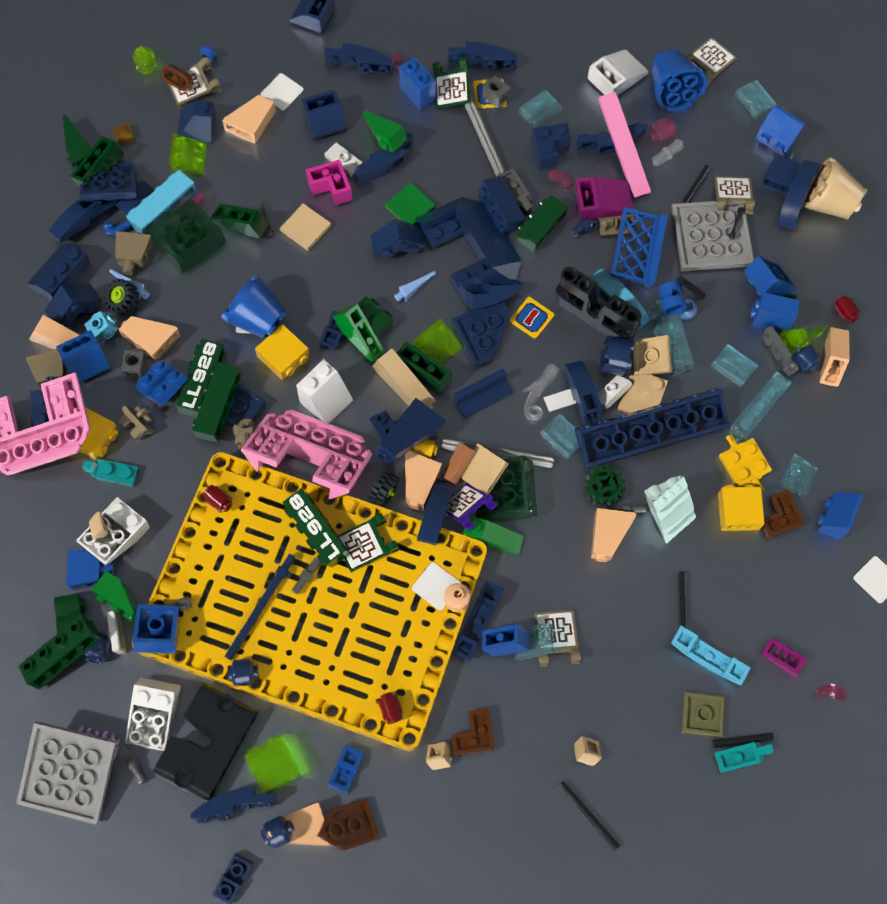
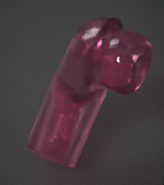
(561, 177)

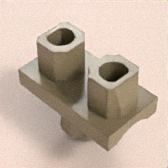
(140, 420)
(243, 432)

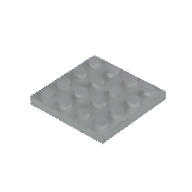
(704, 236)
(66, 772)

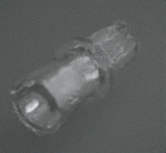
(667, 153)

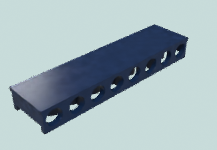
(652, 427)

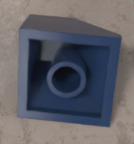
(197, 121)

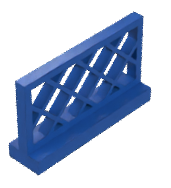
(654, 250)

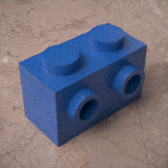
(505, 640)

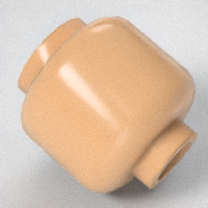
(457, 604)

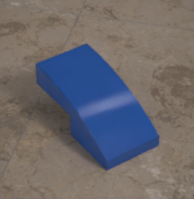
(346, 769)

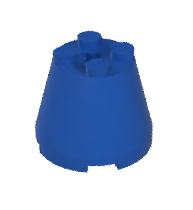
(677, 80)
(255, 309)

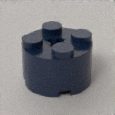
(616, 355)

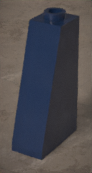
(409, 431)

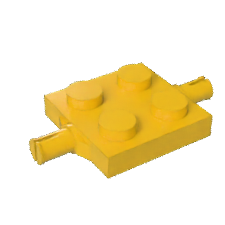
(745, 463)

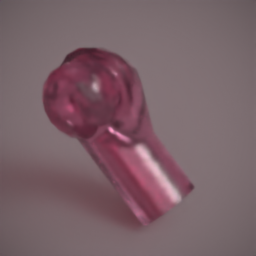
(397, 60)
(833, 691)

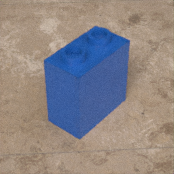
(417, 83)
(775, 312)
(83, 356)

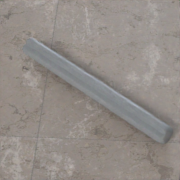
(484, 137)
(538, 460)

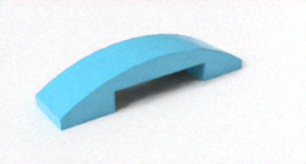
(610, 285)
(709, 657)

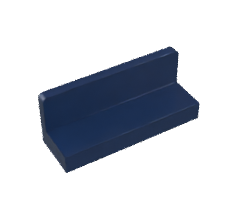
(482, 393)

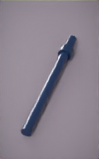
(281, 573)

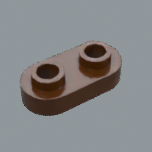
(178, 79)

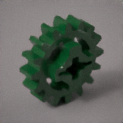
(612, 490)

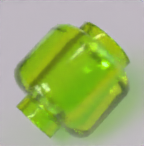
(144, 60)

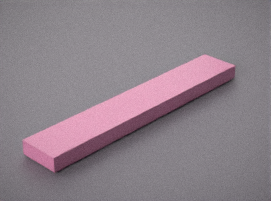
(624, 145)

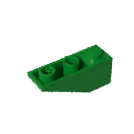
(116, 593)

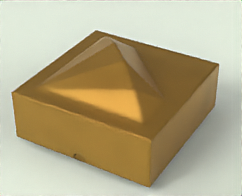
(123, 133)

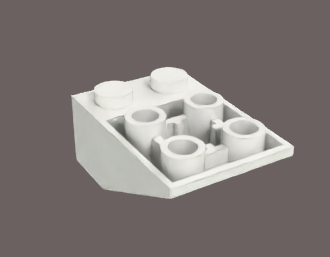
(616, 72)
(123, 530)
(152, 713)

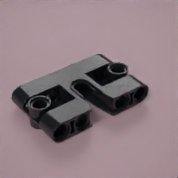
(579, 288)
(206, 764)

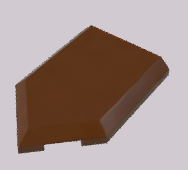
(349, 826)

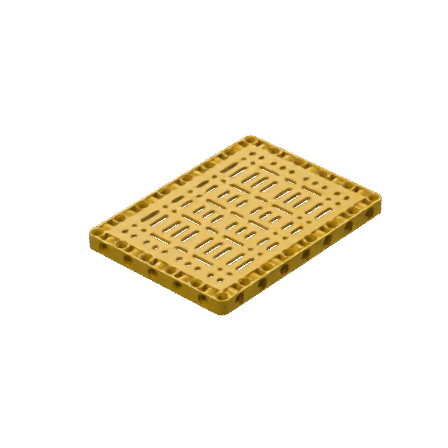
(281, 684)

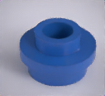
(209, 52)

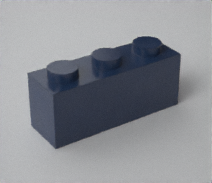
(501, 204)

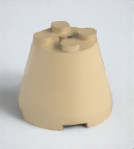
(835, 191)

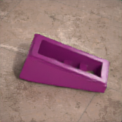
(795, 672)

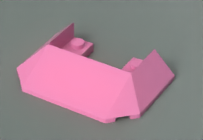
(48, 441)
(335, 450)

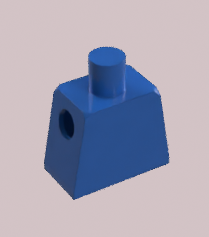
(84, 570)

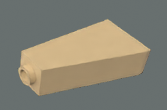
(401, 379)

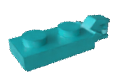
(112, 472)
(741, 756)

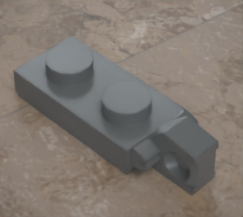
(517, 190)
(780, 350)

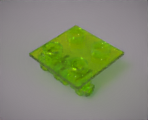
(187, 155)
(800, 337)
(437, 342)

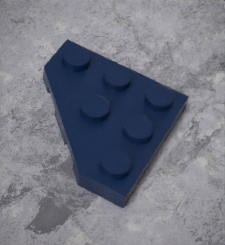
(115, 184)
(482, 331)

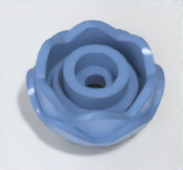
(691, 311)

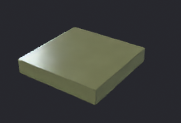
(703, 714)

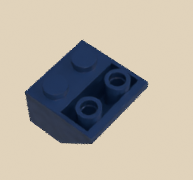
(313, 14)
(324, 114)

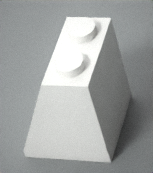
(323, 392)

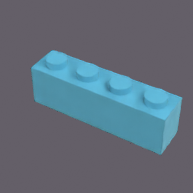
(161, 201)

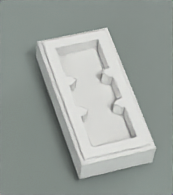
(347, 160)
(613, 391)
(115, 632)

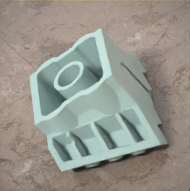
(671, 506)

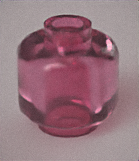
(663, 130)

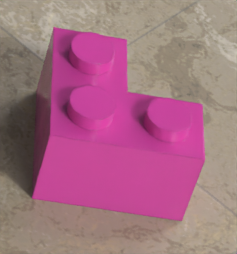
(330, 178)

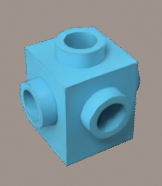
(102, 325)

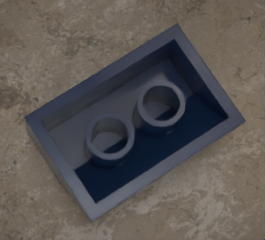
(60, 269)

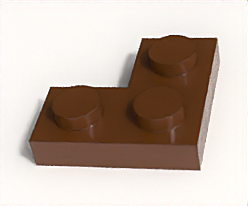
(787, 515)
(480, 737)

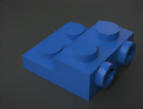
(160, 382)

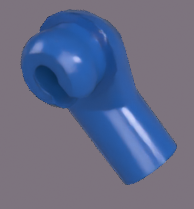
(111, 229)

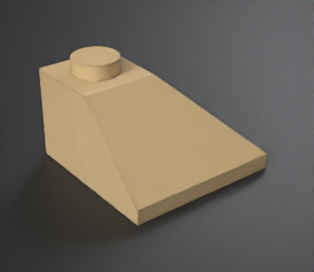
(644, 393)

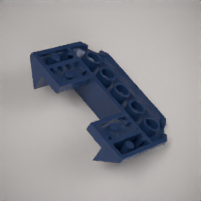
(493, 249)

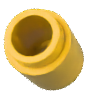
(426, 449)

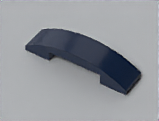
(797, 194)
(435, 512)
(478, 620)

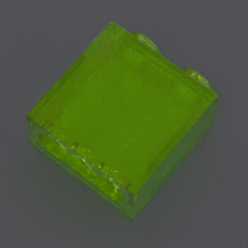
(272, 765)

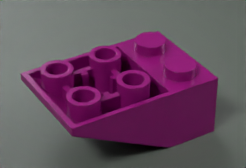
(601, 197)

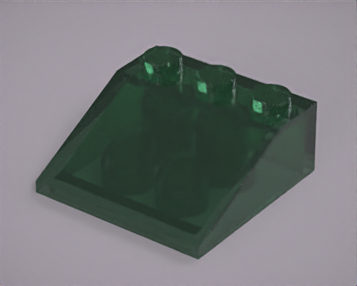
(187, 235)
(513, 493)

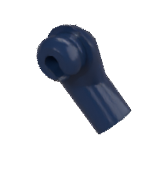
(584, 225)

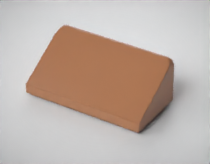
(458, 463)

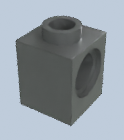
(496, 91)
(137, 370)

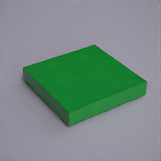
(409, 204)

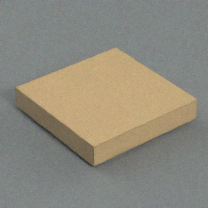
(305, 227)
(652, 356)
(484, 469)

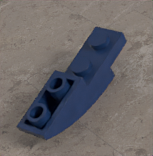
(355, 55)
(489, 55)
(603, 143)
(382, 164)
(77, 217)
(584, 392)
(224, 804)

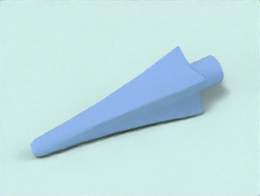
(409, 289)
(142, 291)

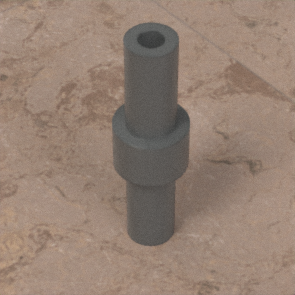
(627, 508)
(306, 576)
(132, 764)

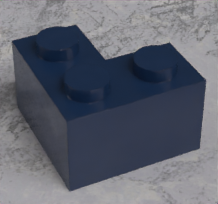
(548, 141)
(397, 236)
(71, 301)

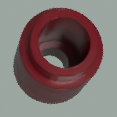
(847, 309)
(218, 498)
(390, 708)

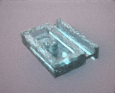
(755, 99)
(540, 108)
(734, 365)
(561, 435)
(798, 476)
(540, 640)

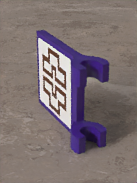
(466, 502)

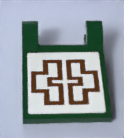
(452, 86)
(366, 543)

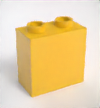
(282, 352)
(99, 436)
(741, 508)

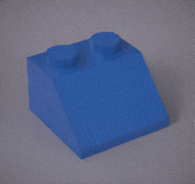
(780, 130)
(769, 277)
(839, 514)
(156, 629)

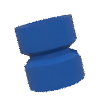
(672, 298)

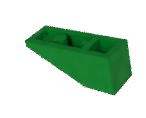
(387, 133)
(358, 331)
(494, 535)

